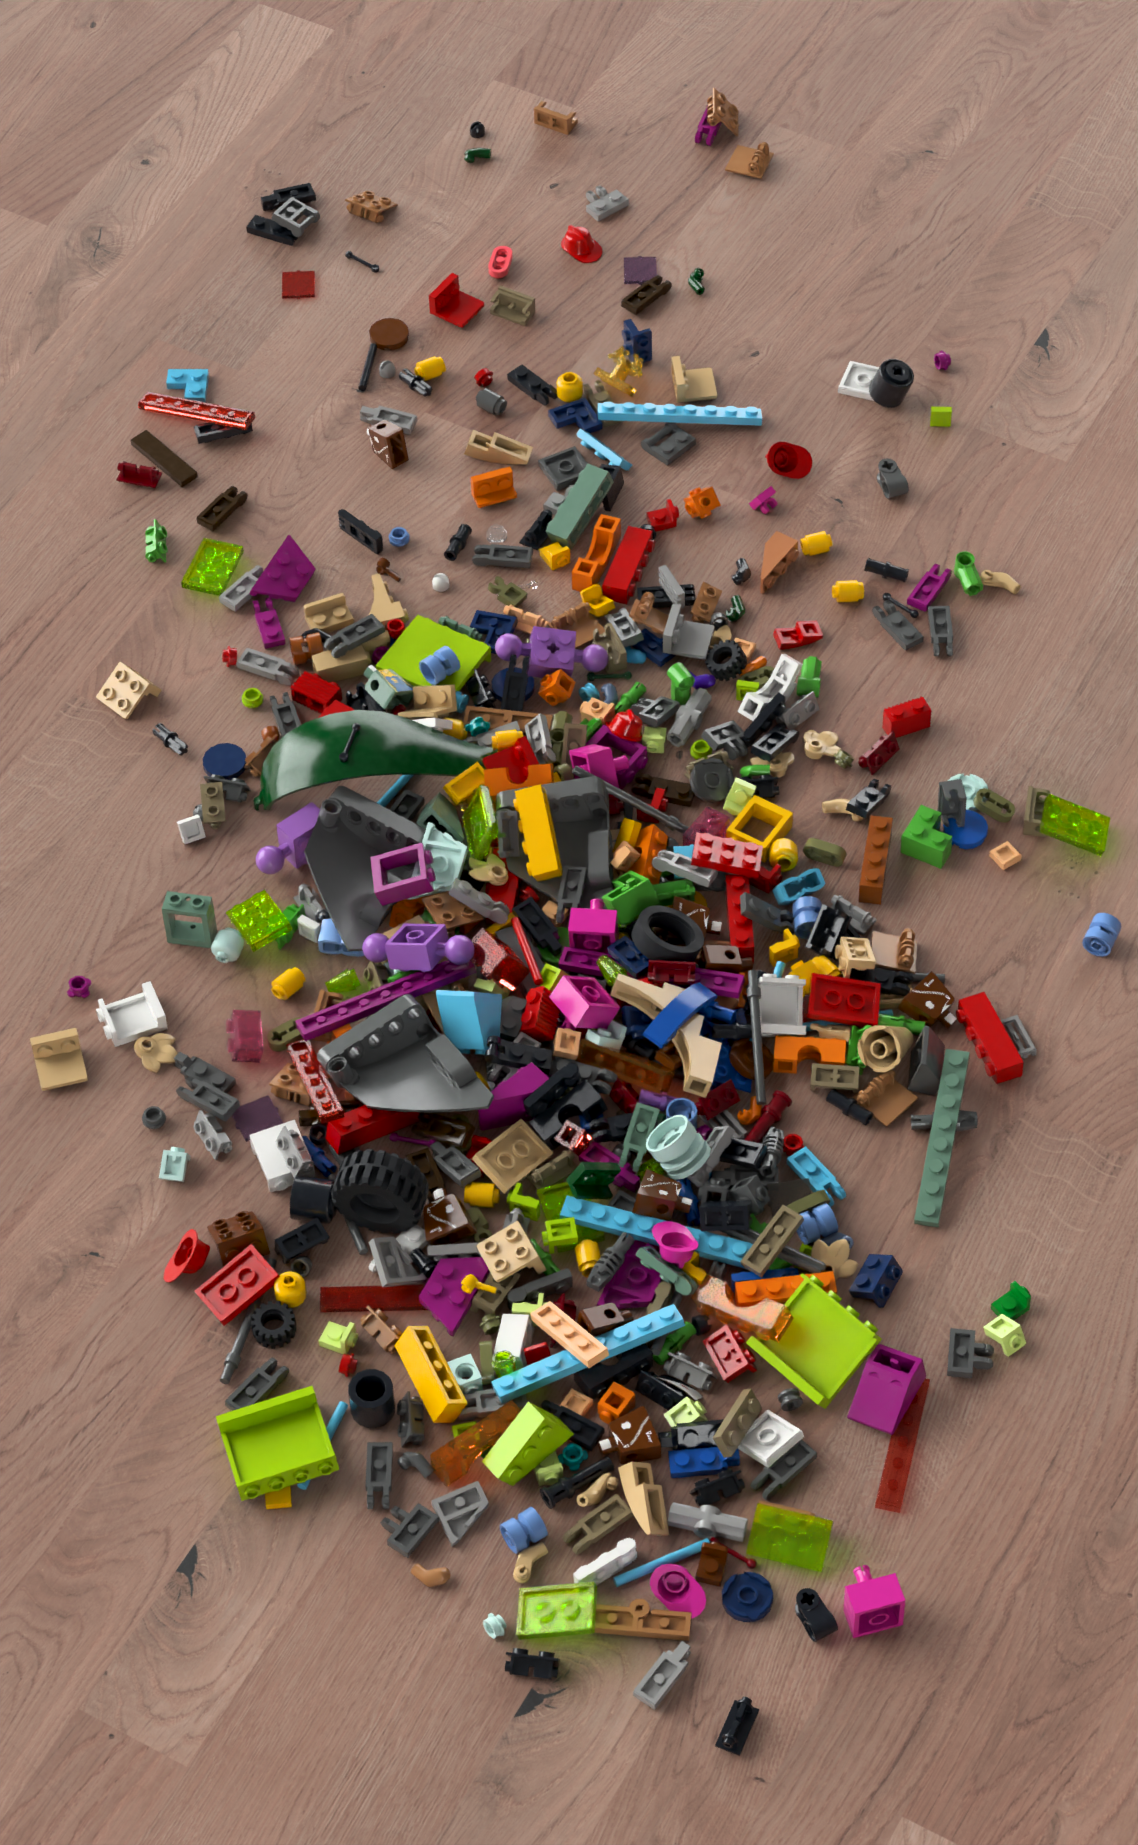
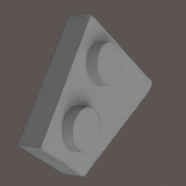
(393, 1263)
(460, 1510)

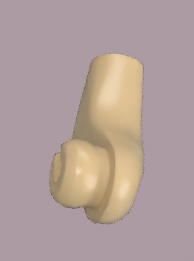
(1000, 579)
(839, 806)
(597, 1490)
(526, 1560)

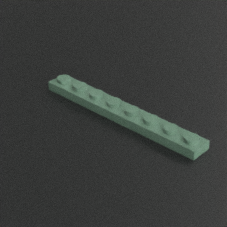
(942, 1138)

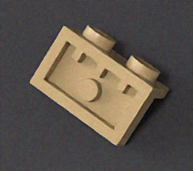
(328, 613)
(854, 954)

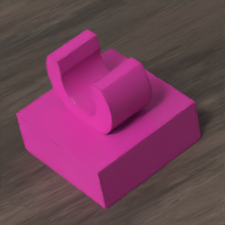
(764, 499)

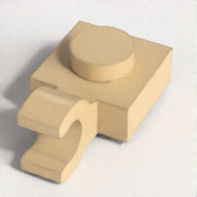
(832, 1031)

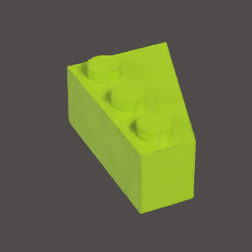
(526, 1444)

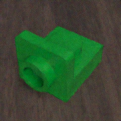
(1013, 1303)

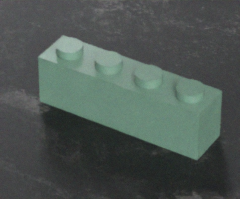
(579, 506)

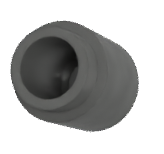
(491, 401)

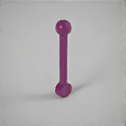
(394, 1137)

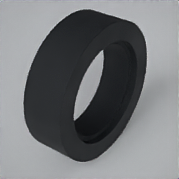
(670, 920)

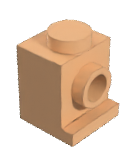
(597, 709)

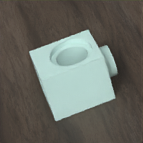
(466, 1367)

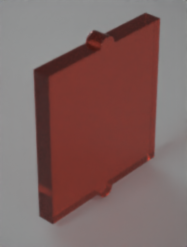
(298, 284)

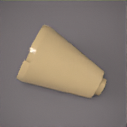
(884, 1046)

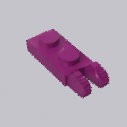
(706, 128)
(928, 588)
(268, 625)

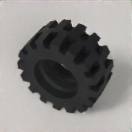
(721, 652)
(276, 1336)

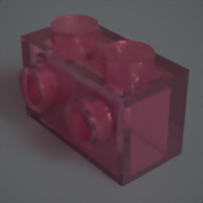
(709, 822)
(245, 1036)

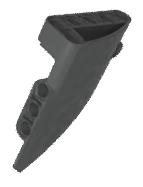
(581, 831)
(339, 858)
(403, 1064)

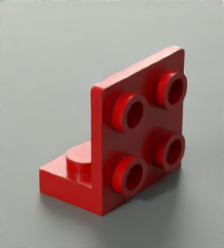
(452, 304)
(515, 758)

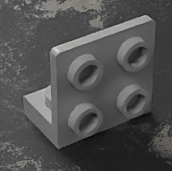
(686, 637)

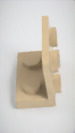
(692, 384)
(125, 690)
(432, 702)
(59, 1059)
(509, 1252)

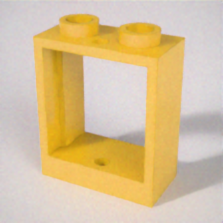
(767, 812)

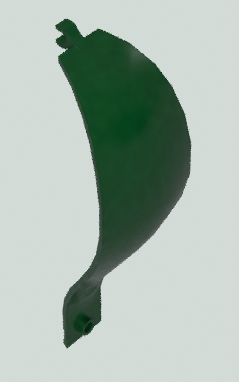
(381, 747)

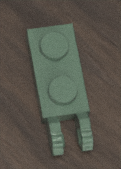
(640, 1128)
(668, 1271)

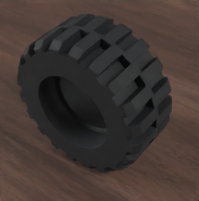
(380, 1191)

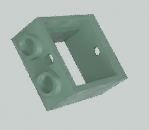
(189, 932)

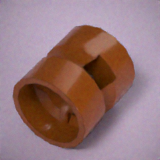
(313, 644)

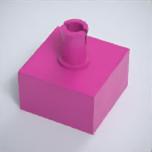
(599, 762)
(593, 927)
(584, 1003)
(873, 1603)

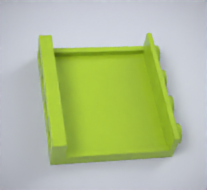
(423, 639)
(821, 1343)
(277, 1443)

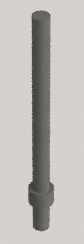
(670, 821)
(754, 995)
(233, 1359)

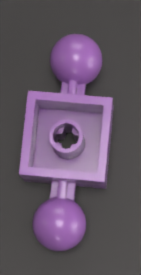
(550, 651)
(293, 838)
(418, 947)

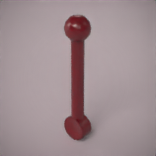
(751, 1563)

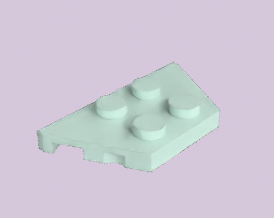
(447, 857)

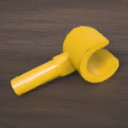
(470, 1282)

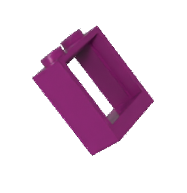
(638, 753)
(406, 888)

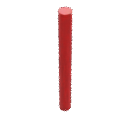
(527, 952)

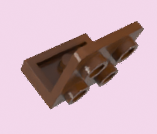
(237, 1234)

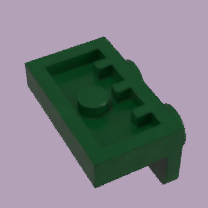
(592, 1179)

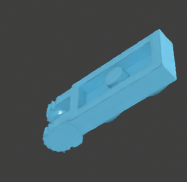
(820, 1178)

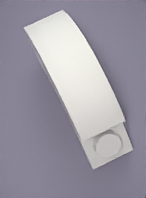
(781, 681)

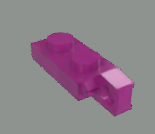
(598, 1153)

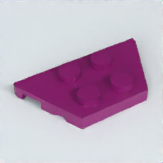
(285, 573)
(633, 1283)
(444, 1293)

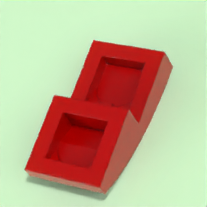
(802, 634)

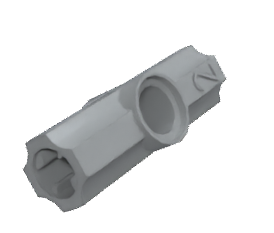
(689, 717)
(707, 1522)

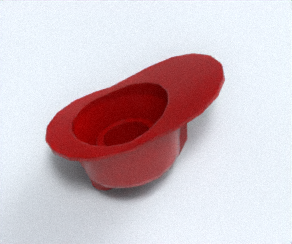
(581, 245)
(789, 460)
(626, 726)
(188, 1257)

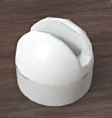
(440, 582)

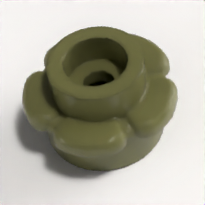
(843, 759)
(490, 1324)

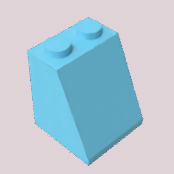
(469, 1018)

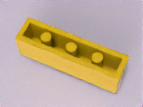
(538, 833)
(431, 1374)

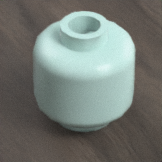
(227, 945)

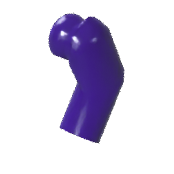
(703, 681)

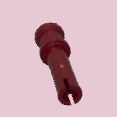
(770, 1114)

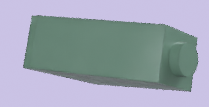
(443, 816)

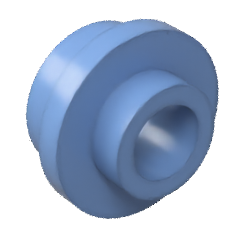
(399, 537)

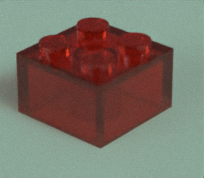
(498, 960)

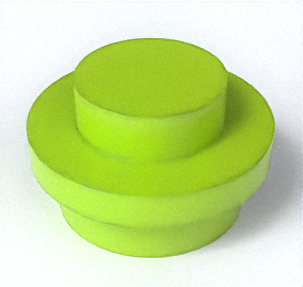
(252, 698)
(700, 749)

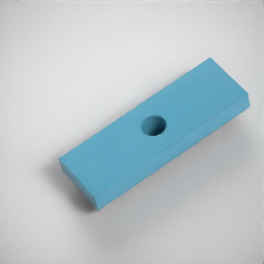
(602, 450)

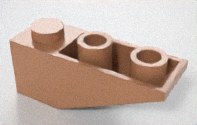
(778, 554)

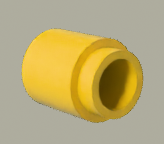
(430, 368)
(816, 543)
(848, 591)
(505, 739)
(826, 967)
(288, 983)
(481, 1194)
(587, 1255)

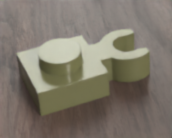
(507, 594)
(480, 1224)

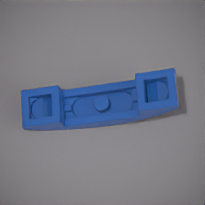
(678, 1012)

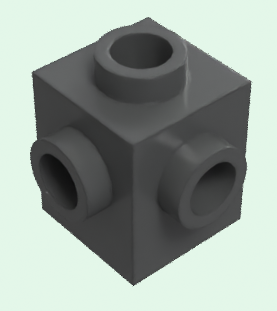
(714, 1185)
(751, 1189)

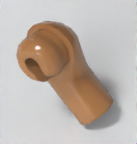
(431, 1577)

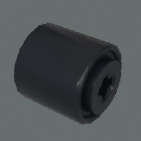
(891, 383)
(312, 1199)
(371, 1398)

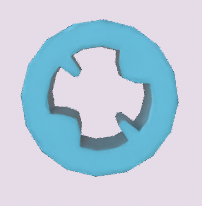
(588, 692)
(461, 701)

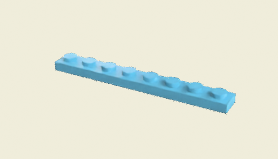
(679, 414)
(640, 1228)
(565, 1364)

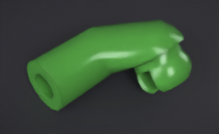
(755, 770)

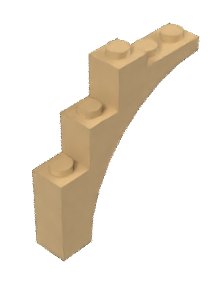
(357, 659)
(696, 1052)

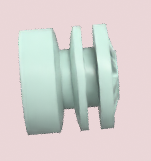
(678, 1147)

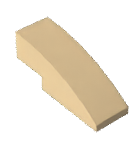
(497, 449)
(644, 1498)

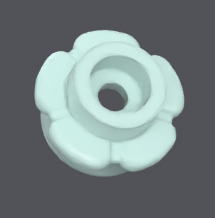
(494, 1625)

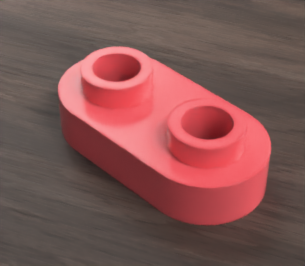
(500, 262)

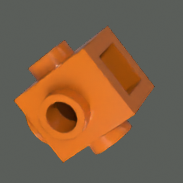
(701, 502)
(556, 687)

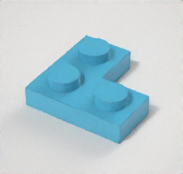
(192, 380)

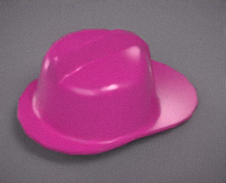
(674, 1242)
(678, 1589)

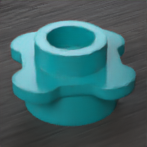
(477, 726)
(573, 1450)

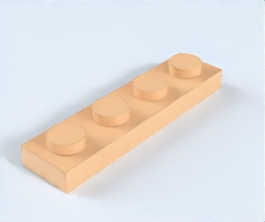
(569, 1334)

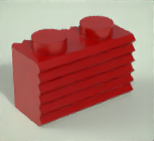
(315, 692)
(907, 717)
(540, 1015)

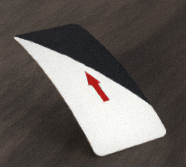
(685, 1387)

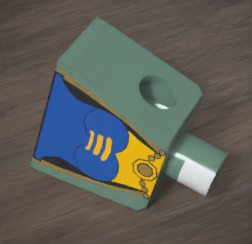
(388, 687)

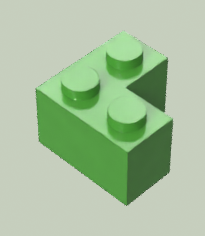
(924, 840)
(630, 896)

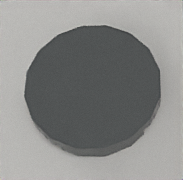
(711, 780)

